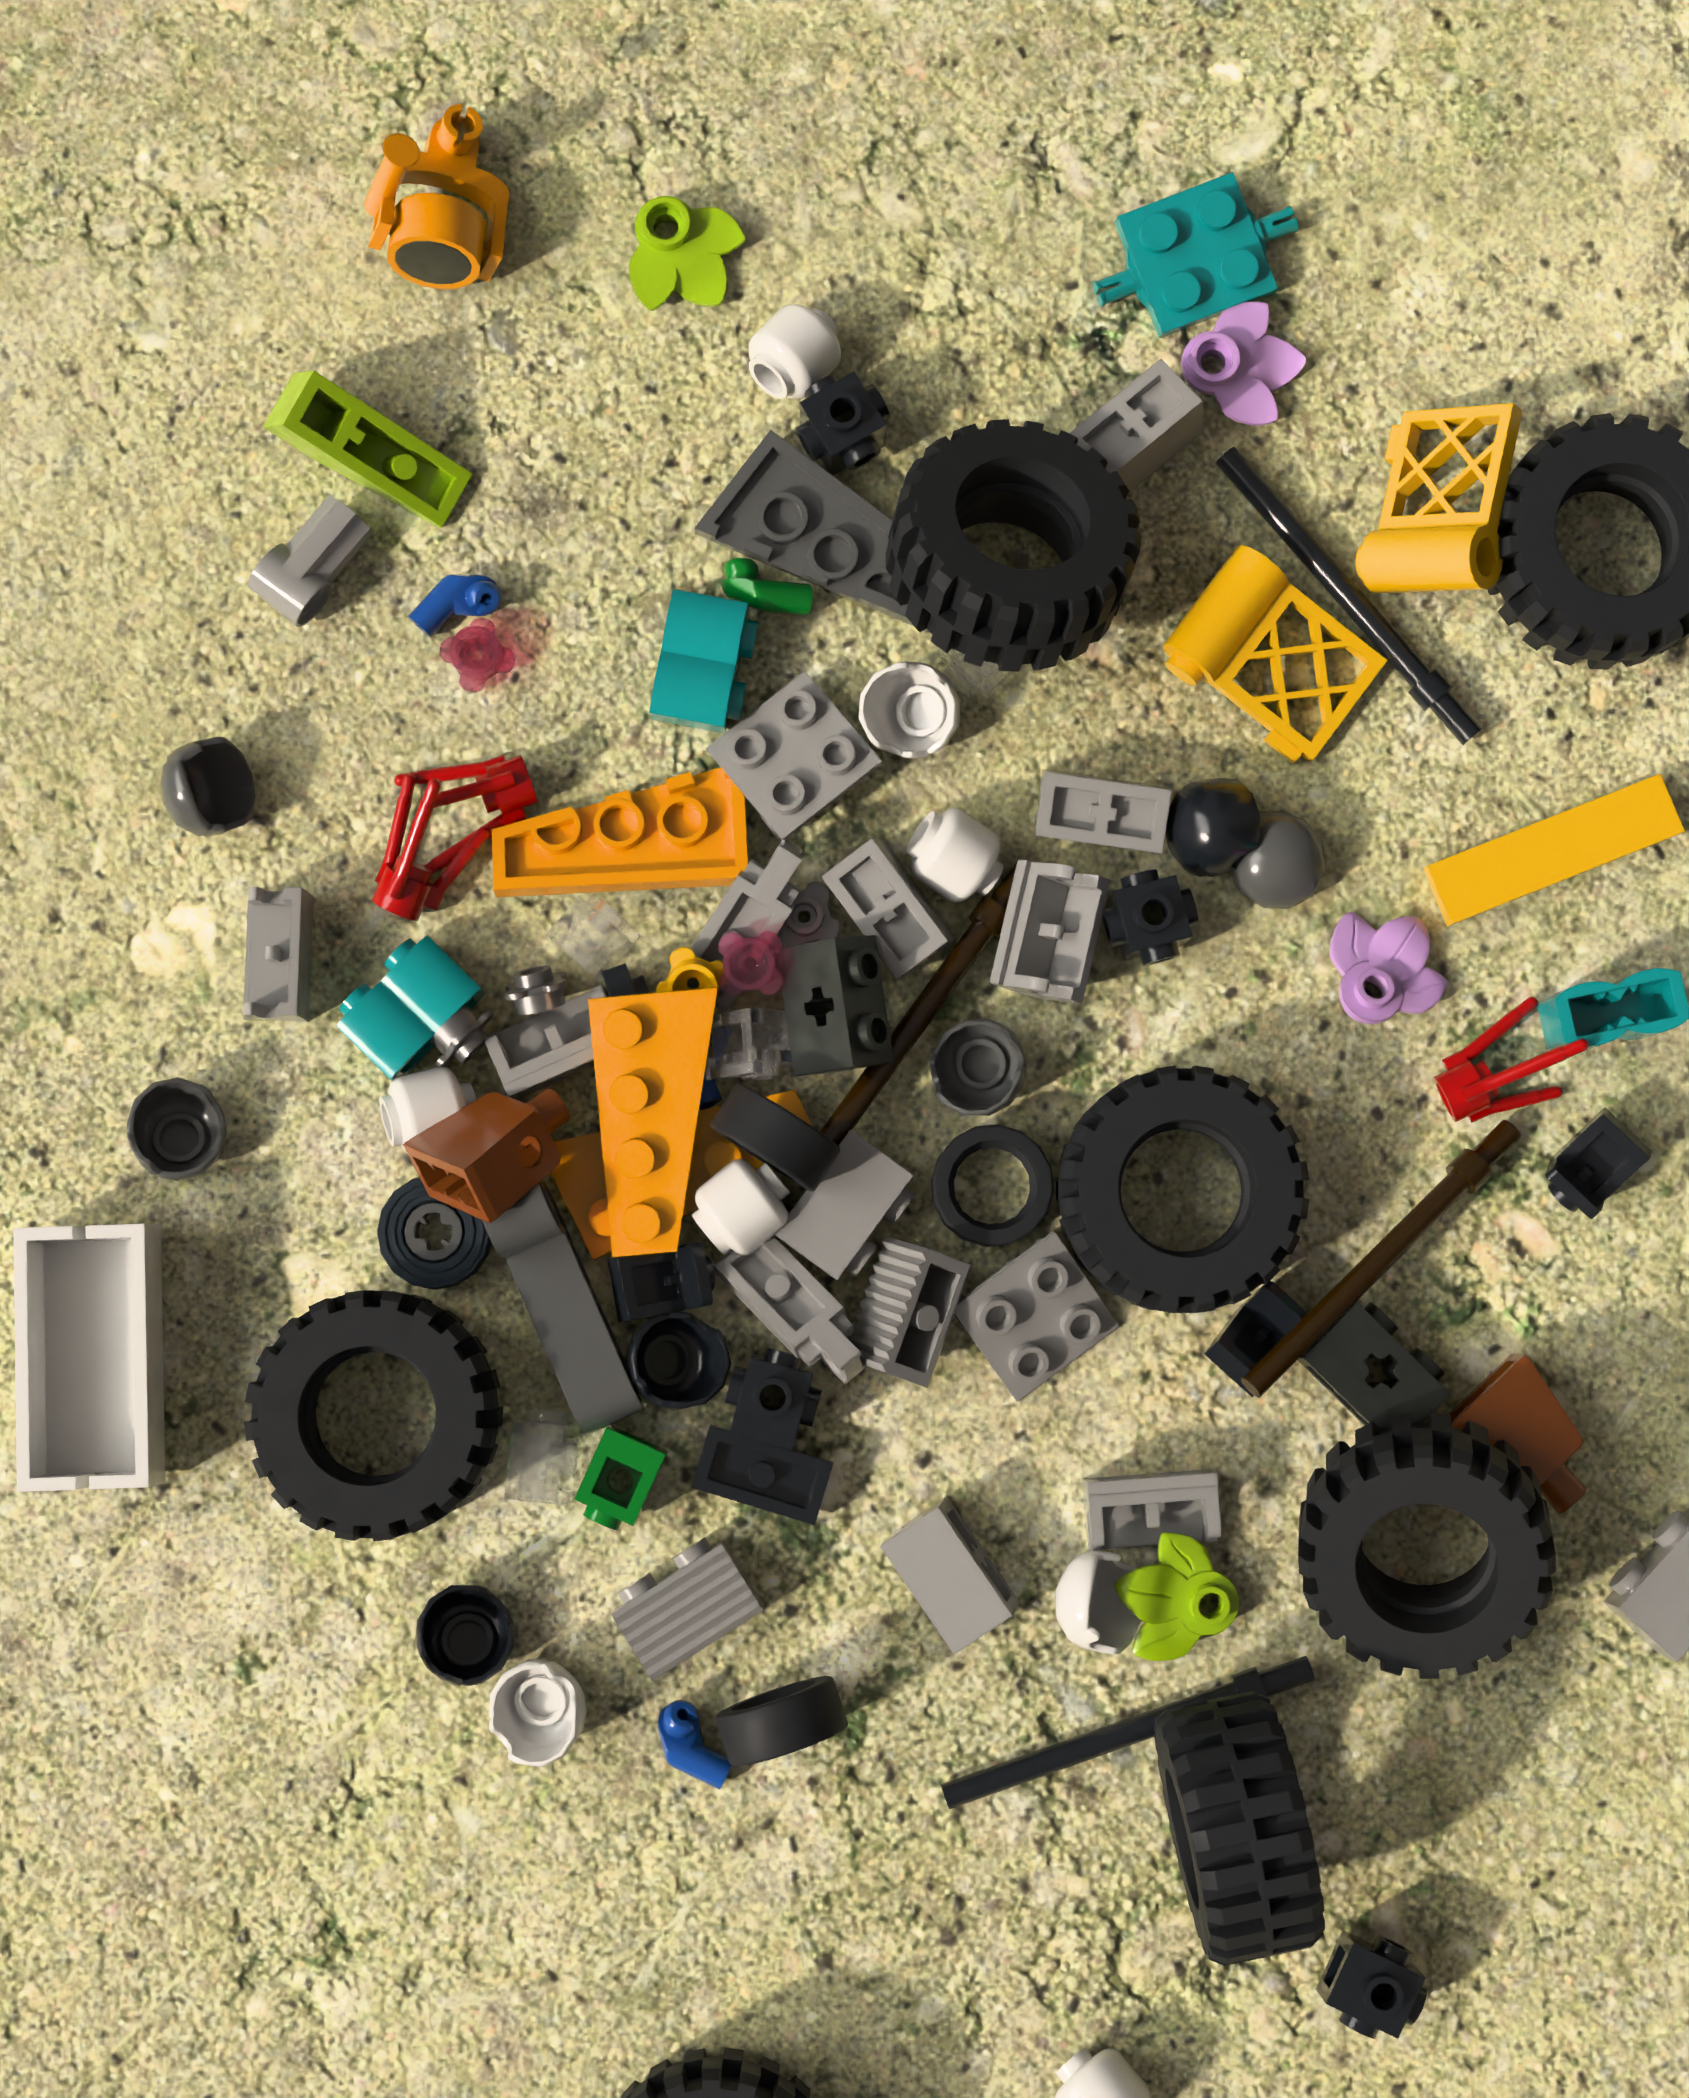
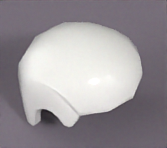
(909, 709)
(1090, 1606)
(537, 1712)

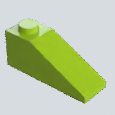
(366, 447)

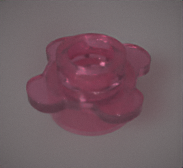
(459, 651)
(737, 976)

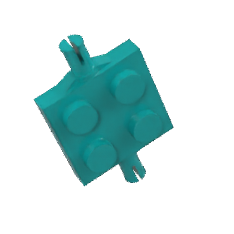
(1195, 255)

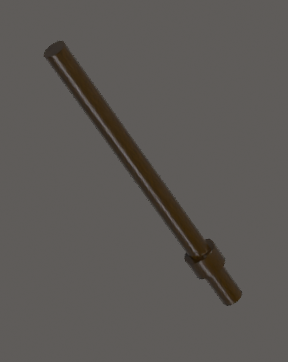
(986, 924)
(1465, 1174)

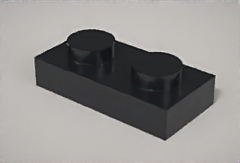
(762, 1475)

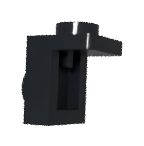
(1595, 1164)
(661, 1282)
(1254, 1331)

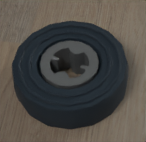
(412, 1256)

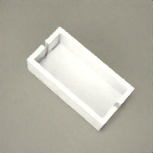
(89, 1357)

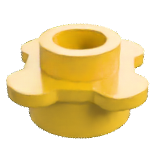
(688, 965)

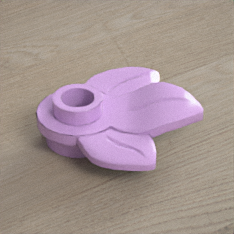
(1250, 360)
(1389, 960)

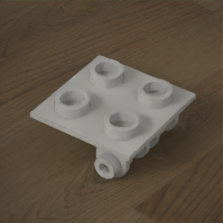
(794, 756)
(1035, 1316)

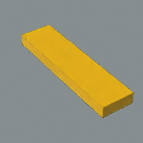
(1553, 850)

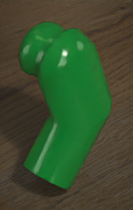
(764, 595)

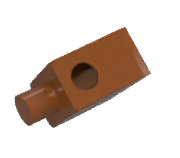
(489, 1152)
(1526, 1414)

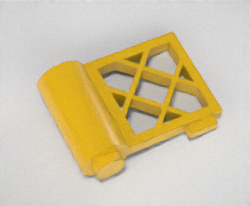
(1430, 547)
(1230, 624)

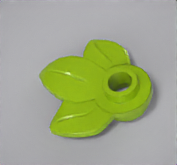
(688, 260)
(1169, 1599)

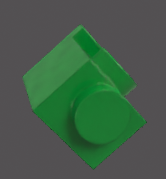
(624, 1451)

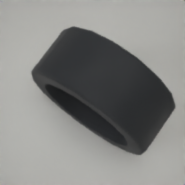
(775, 1136)
(1022, 1148)
(781, 1721)

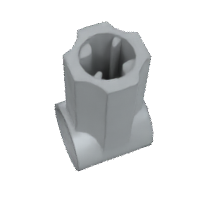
(300, 575)

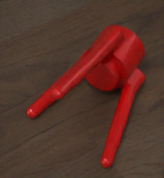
(500, 783)
(402, 881)
(1469, 1087)

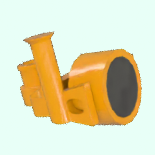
(436, 235)

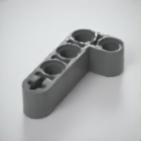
(565, 1310)

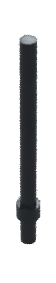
(1429, 687)
(1114, 1735)

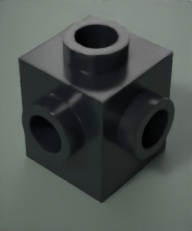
(842, 443)
(1135, 936)
(768, 1424)
(1354, 1973)

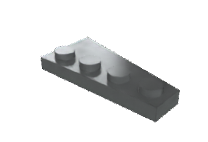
(805, 524)

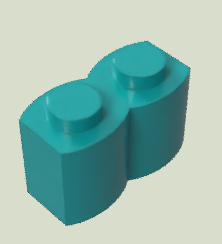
(701, 661)
(407, 1006)
(1617, 1010)

